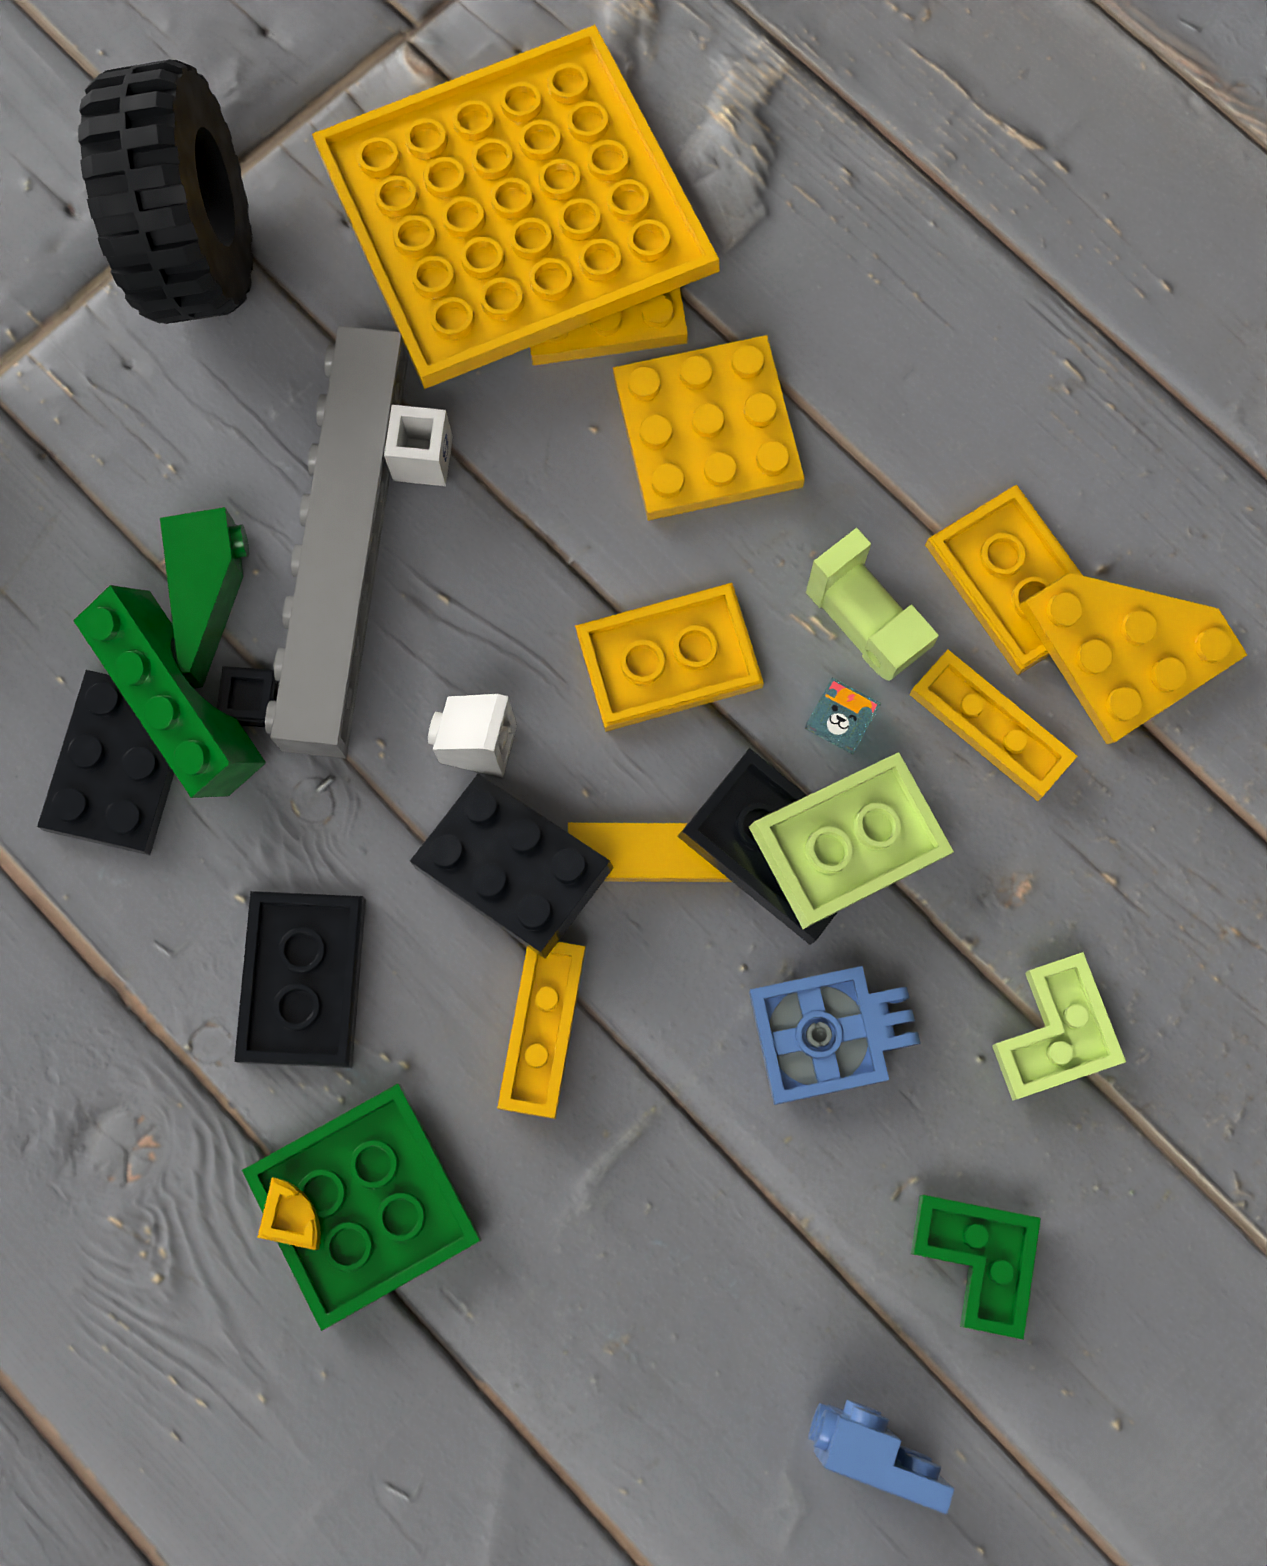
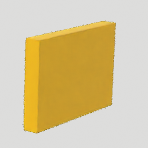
(997, 562)
(669, 657)

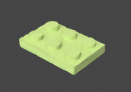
(850, 840)

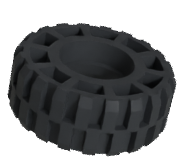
(166, 191)

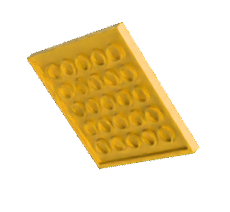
(513, 205)

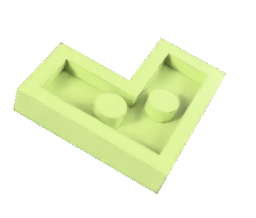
(1075, 1034)

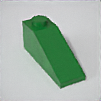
(203, 582)

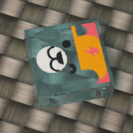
(842, 716)

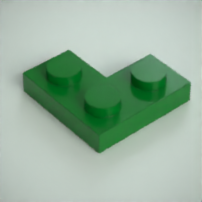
(999, 1255)

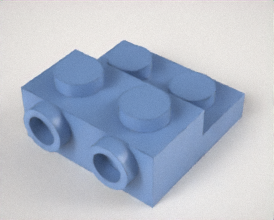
(865, 1449)

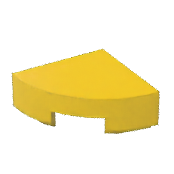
(290, 1217)

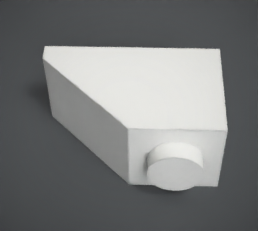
(474, 733)

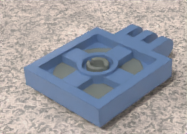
(827, 1033)

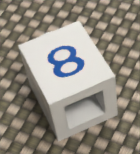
(418, 445)

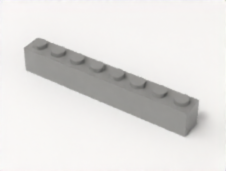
(338, 546)

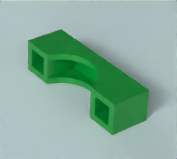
(196, 739)

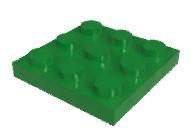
(378, 1201)

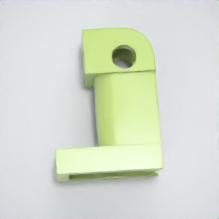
(865, 610)

